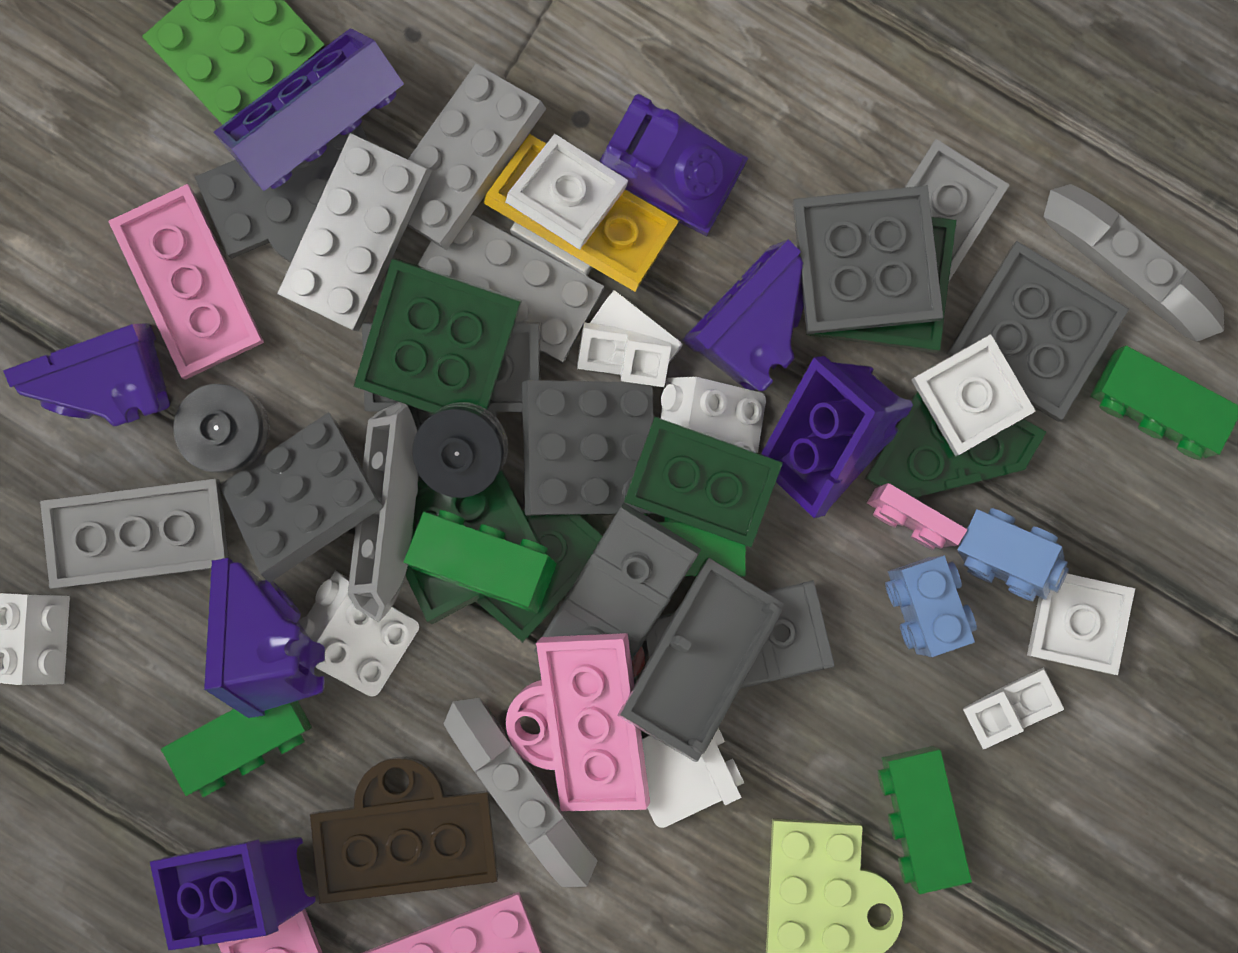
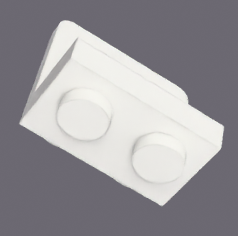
(715, 409)
(33, 638)
(356, 645)
(684, 786)

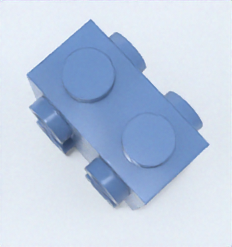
(1023, 559)
(931, 606)

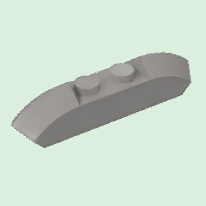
(1135, 262)
(387, 534)
(520, 793)

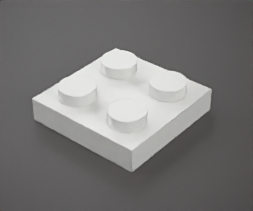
(566, 191)
(973, 395)
(1083, 624)

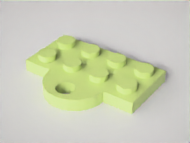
(822, 892)

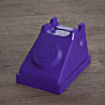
(673, 164)
(754, 319)
(98, 377)
(832, 431)
(256, 644)
(229, 892)

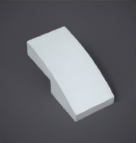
(624, 353)
(1013, 708)

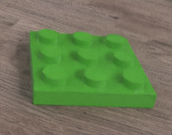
(232, 49)

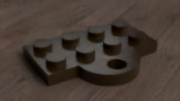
(403, 838)

